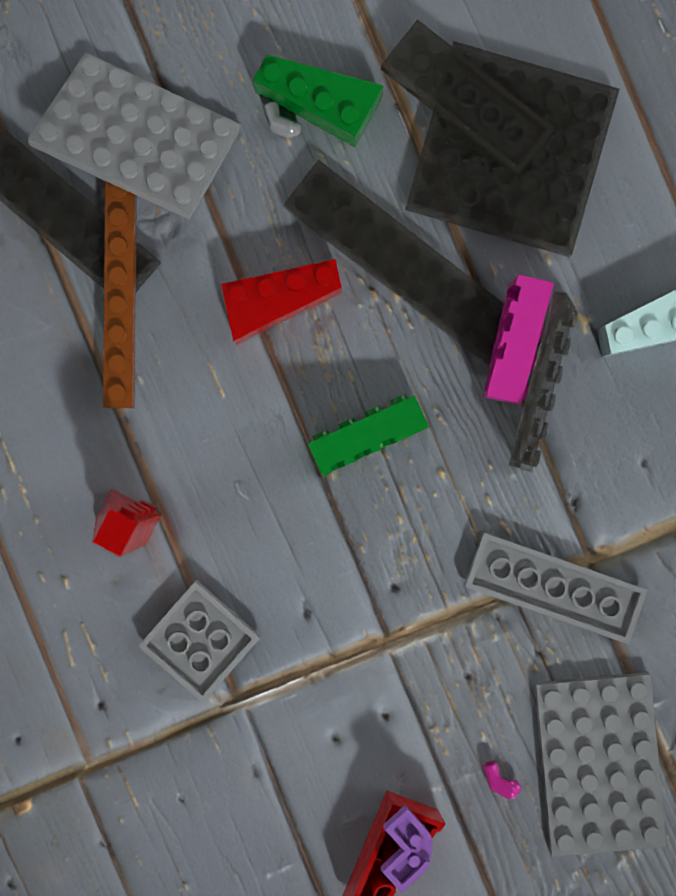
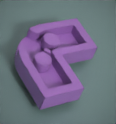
(415, 850)

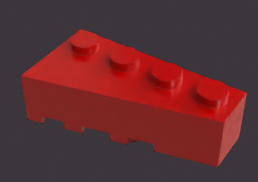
(275, 297)
(124, 524)
(379, 846)

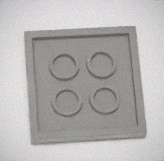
(199, 641)

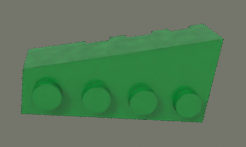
(319, 96)
(368, 434)

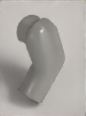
(281, 125)

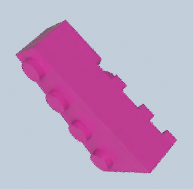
(517, 339)

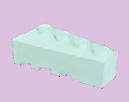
(641, 328)

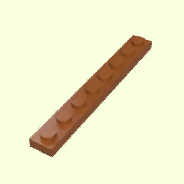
(119, 298)

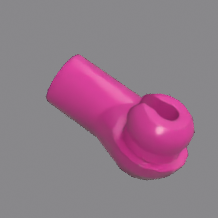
(499, 785)

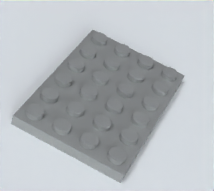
(135, 135)
(600, 764)

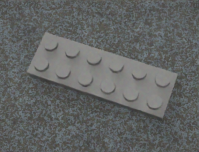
(555, 588)

